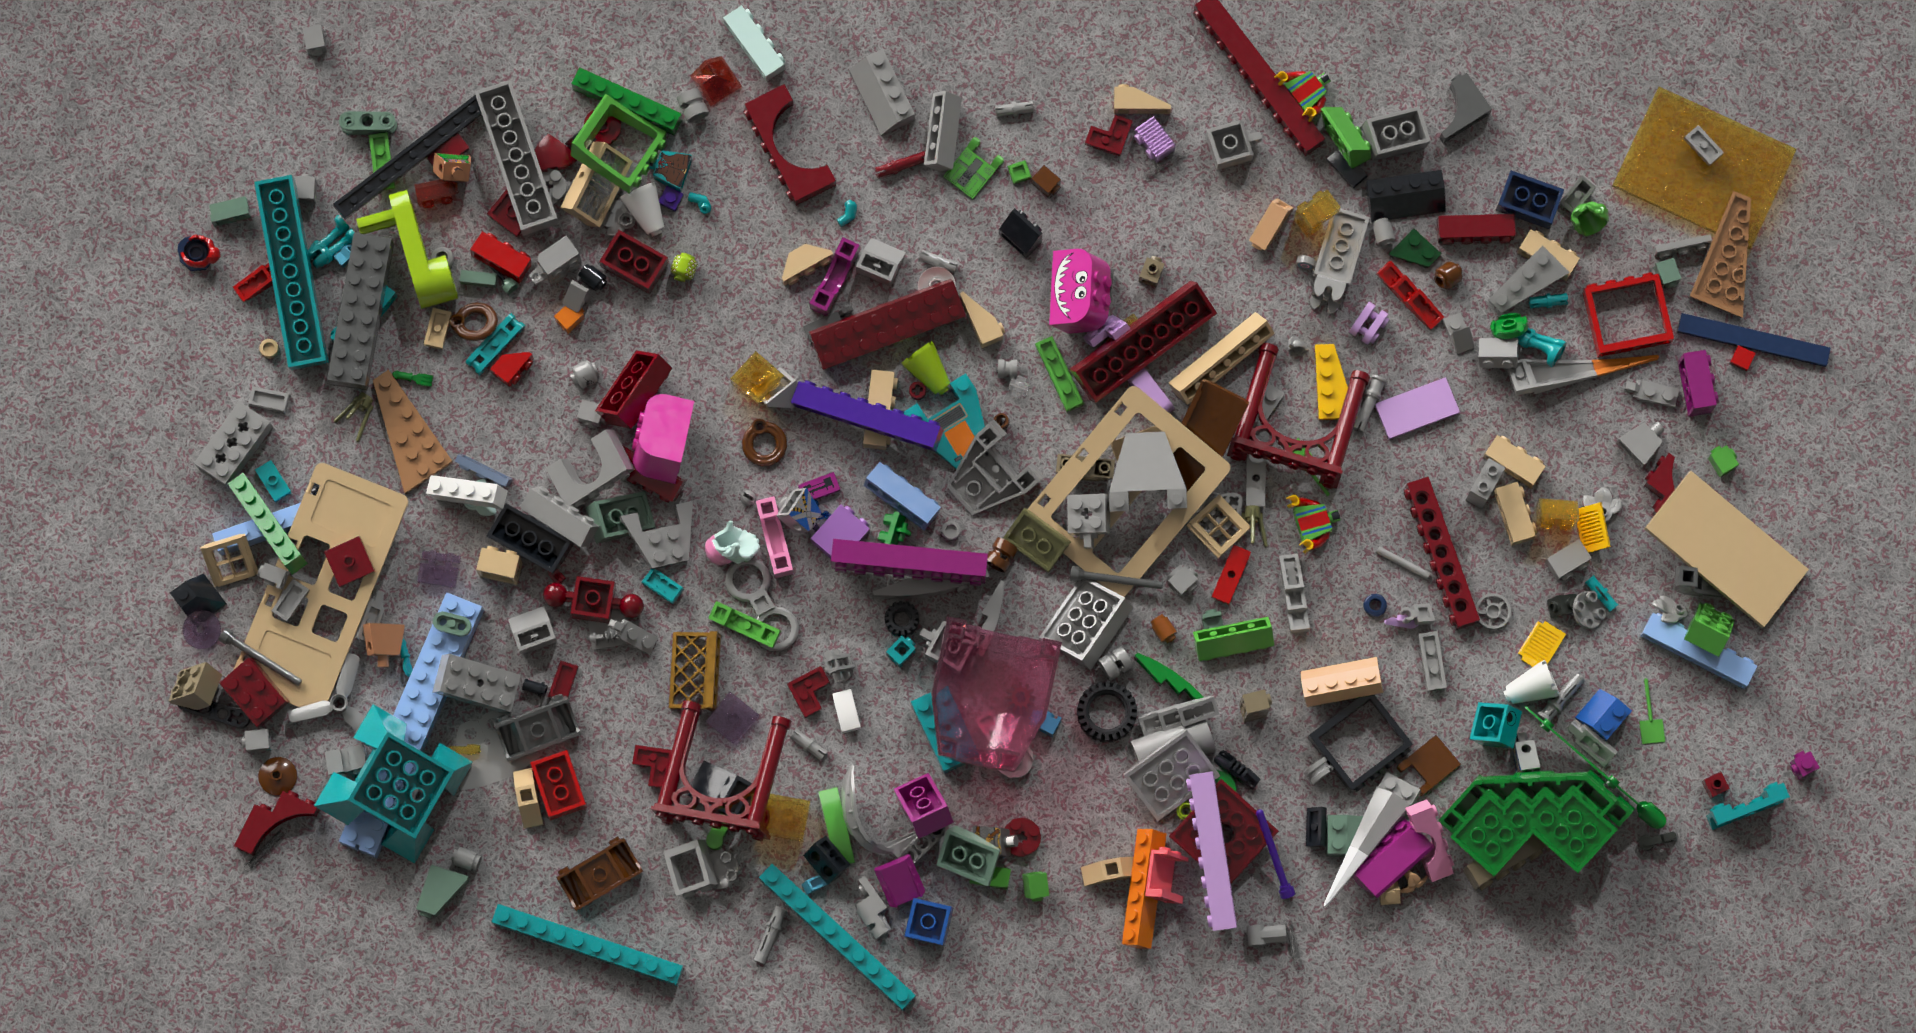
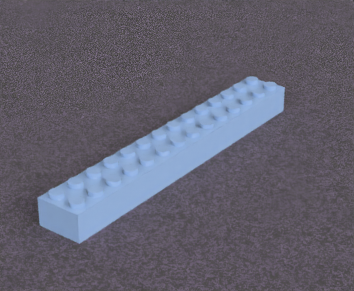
(419, 710)

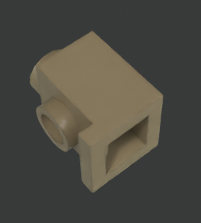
(1149, 277)

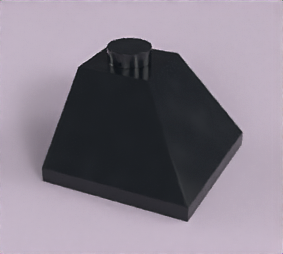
(198, 595)

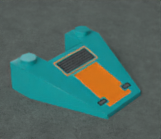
(959, 421)

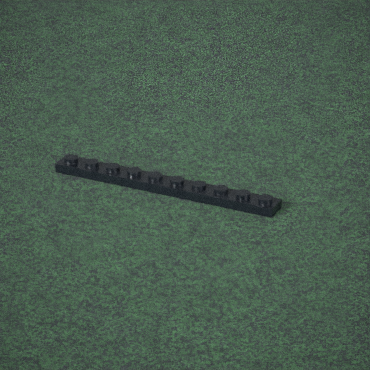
(408, 158)

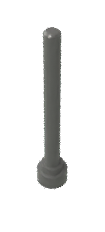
(1079, 574)
(229, 638)

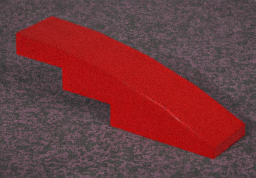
(254, 283)
(1410, 295)

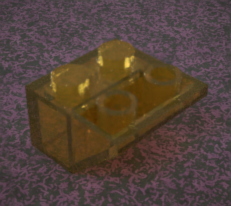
(1557, 513)

